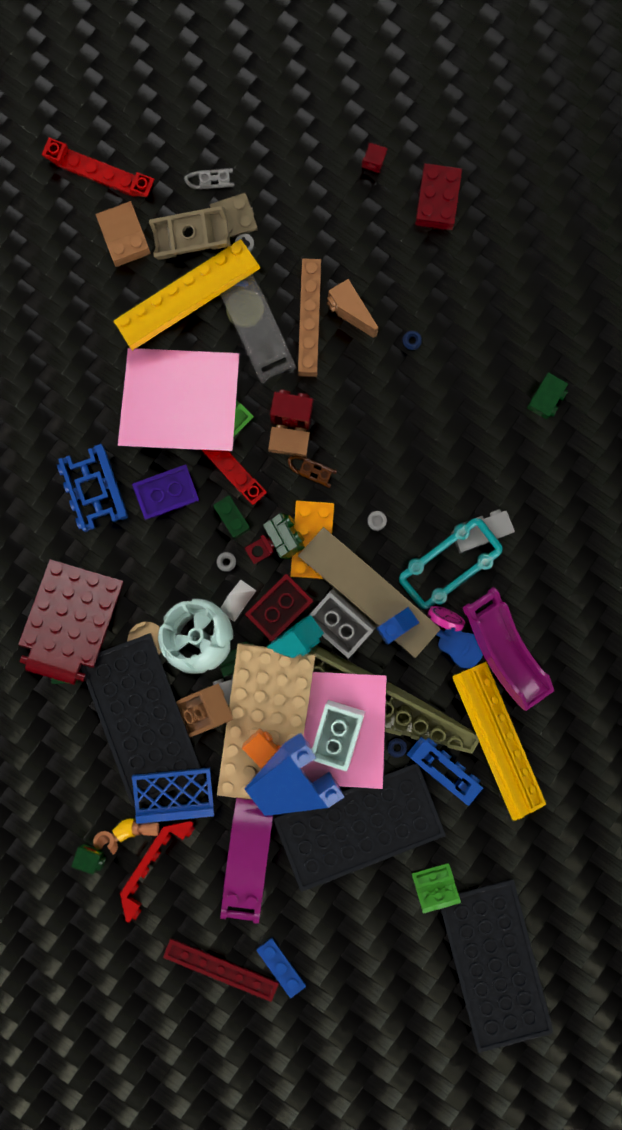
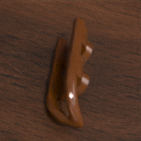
(308, 468)

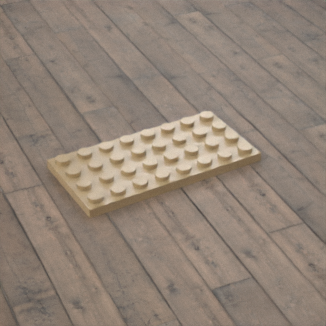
(266, 695)

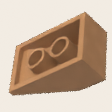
(123, 234)
(349, 306)
(204, 710)

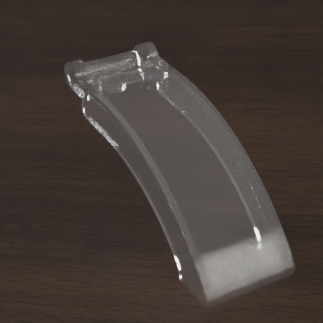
(256, 327)

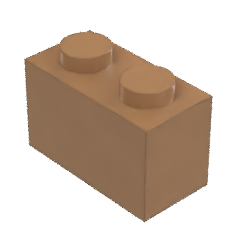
(289, 441)

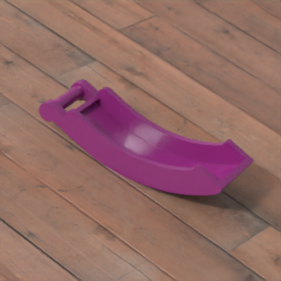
(507, 652)
(246, 861)

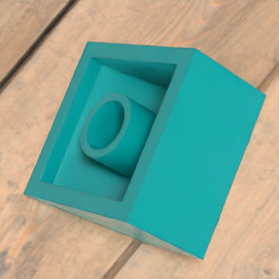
(298, 638)

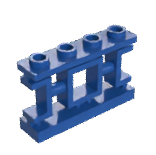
(106, 483)

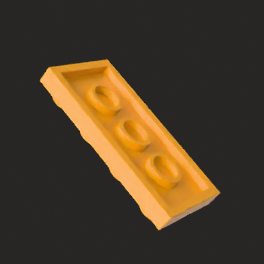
(309, 520)

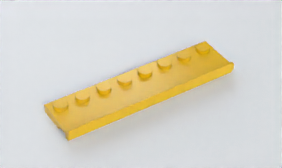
(186, 294)
(499, 741)

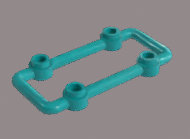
(461, 532)

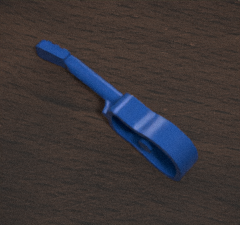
(460, 647)

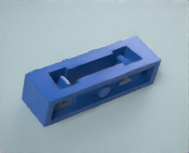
(468, 790)

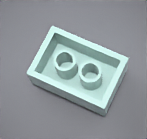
(337, 735)

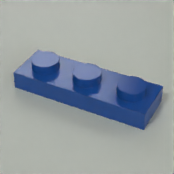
(281, 967)

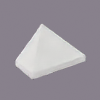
(237, 600)

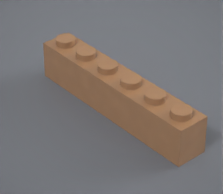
(309, 317)

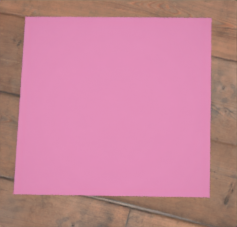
(179, 399)
(362, 693)

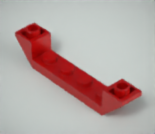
(97, 171)
(236, 475)
(131, 905)

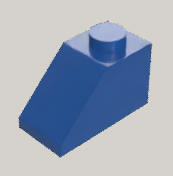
(397, 625)

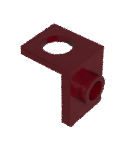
(374, 157)
(265, 544)

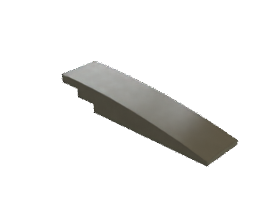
(365, 588)

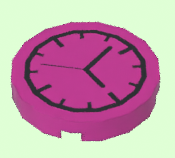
(446, 618)

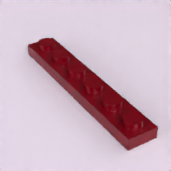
(221, 970)

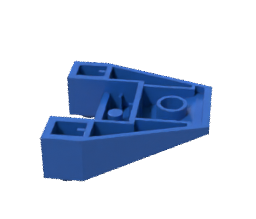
(286, 788)

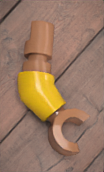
(123, 831)

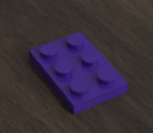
(165, 492)

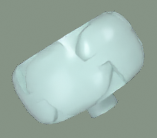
(213, 648)

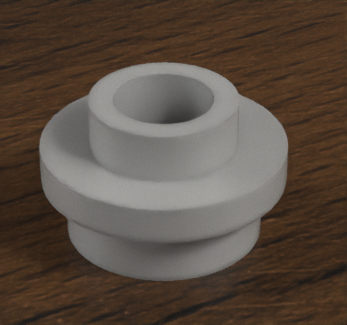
(221, 557)

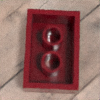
(438, 196)
(291, 409)
(279, 607)

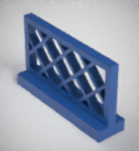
(177, 811)

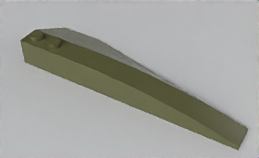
(403, 711)

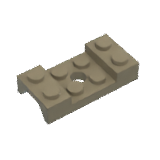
(208, 226)

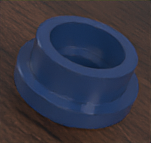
(412, 334)
(399, 753)

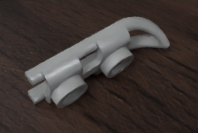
(205, 178)

